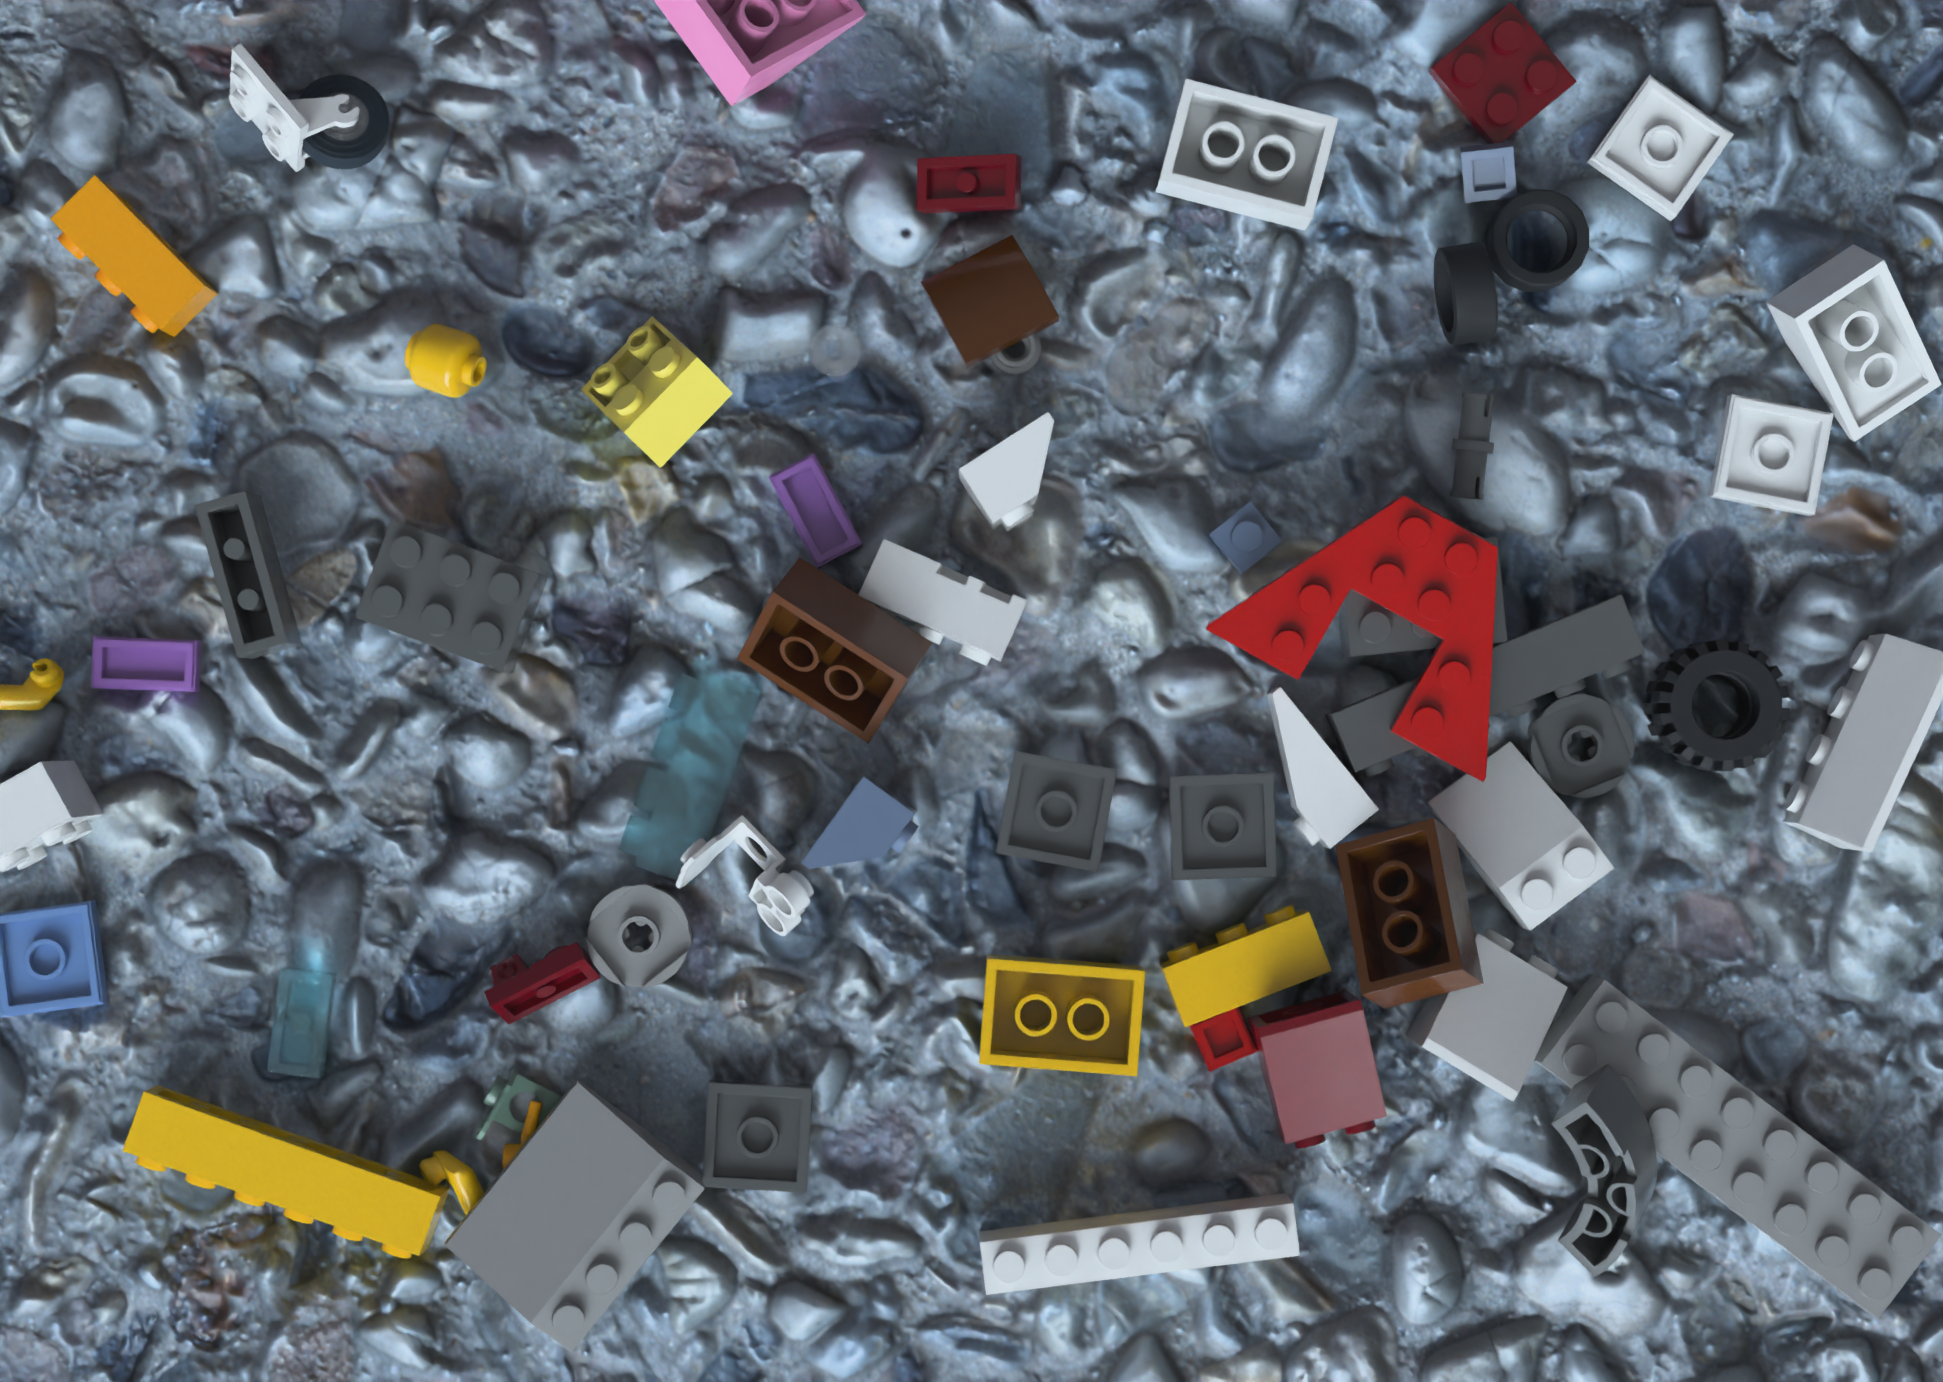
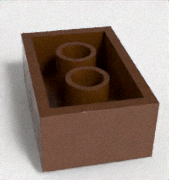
(833, 650)
(1409, 914)

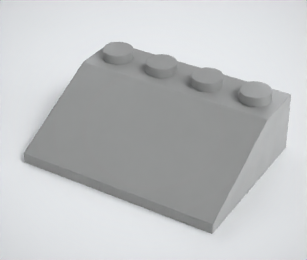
(575, 1214)

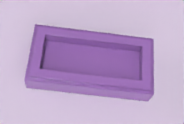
(815, 510)
(146, 664)

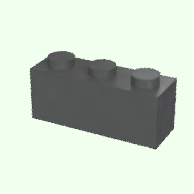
(248, 574)

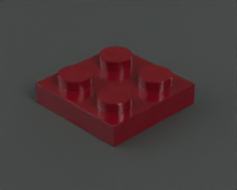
(1502, 76)

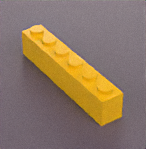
(286, 1171)

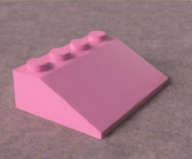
(756, 41)

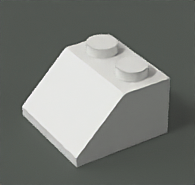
(1009, 475)

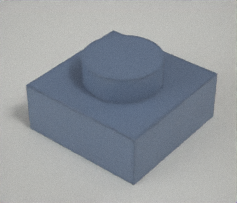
(1488, 172)
(1245, 538)

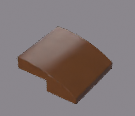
(990, 301)

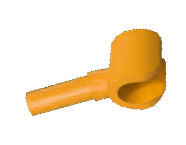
(529, 1127)

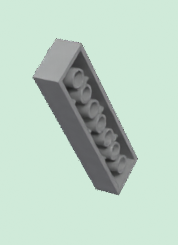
(1743, 1148)

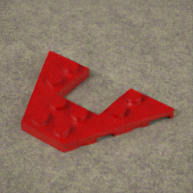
(1419, 570)

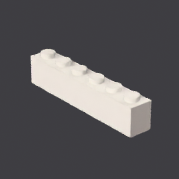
(1138, 1243)

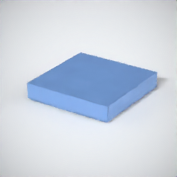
(51, 959)

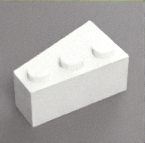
(942, 602)

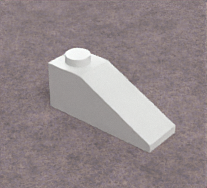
(1317, 782)

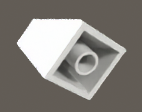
(1496, 1025)

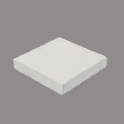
(1660, 148)
(1771, 455)

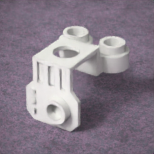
(778, 896)

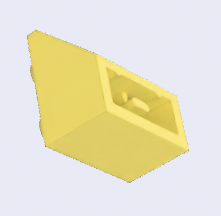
(656, 391)

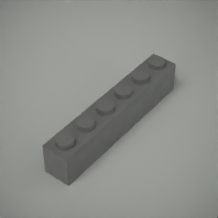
(1522, 669)

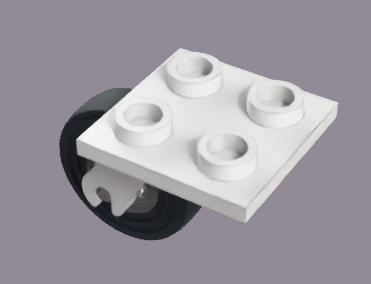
(333, 121)

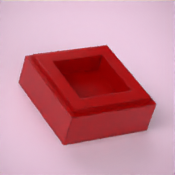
(1223, 1039)

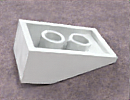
(1855, 340)
(1520, 837)

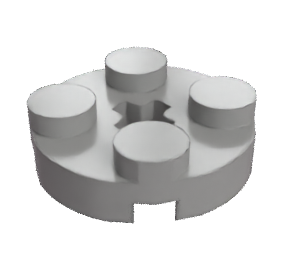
(610, 930)

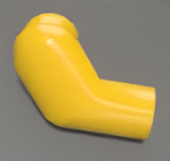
(37, 690)
(457, 1173)

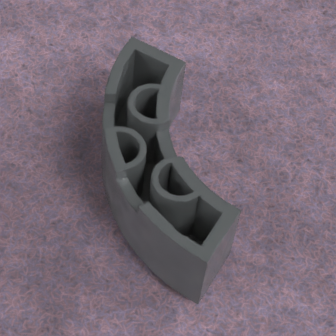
(1620, 1163)

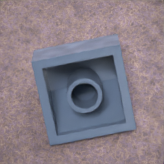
(864, 827)

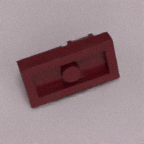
(969, 183)
(525, 989)

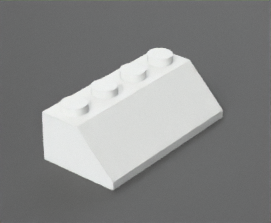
(1868, 742)

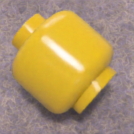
(445, 360)

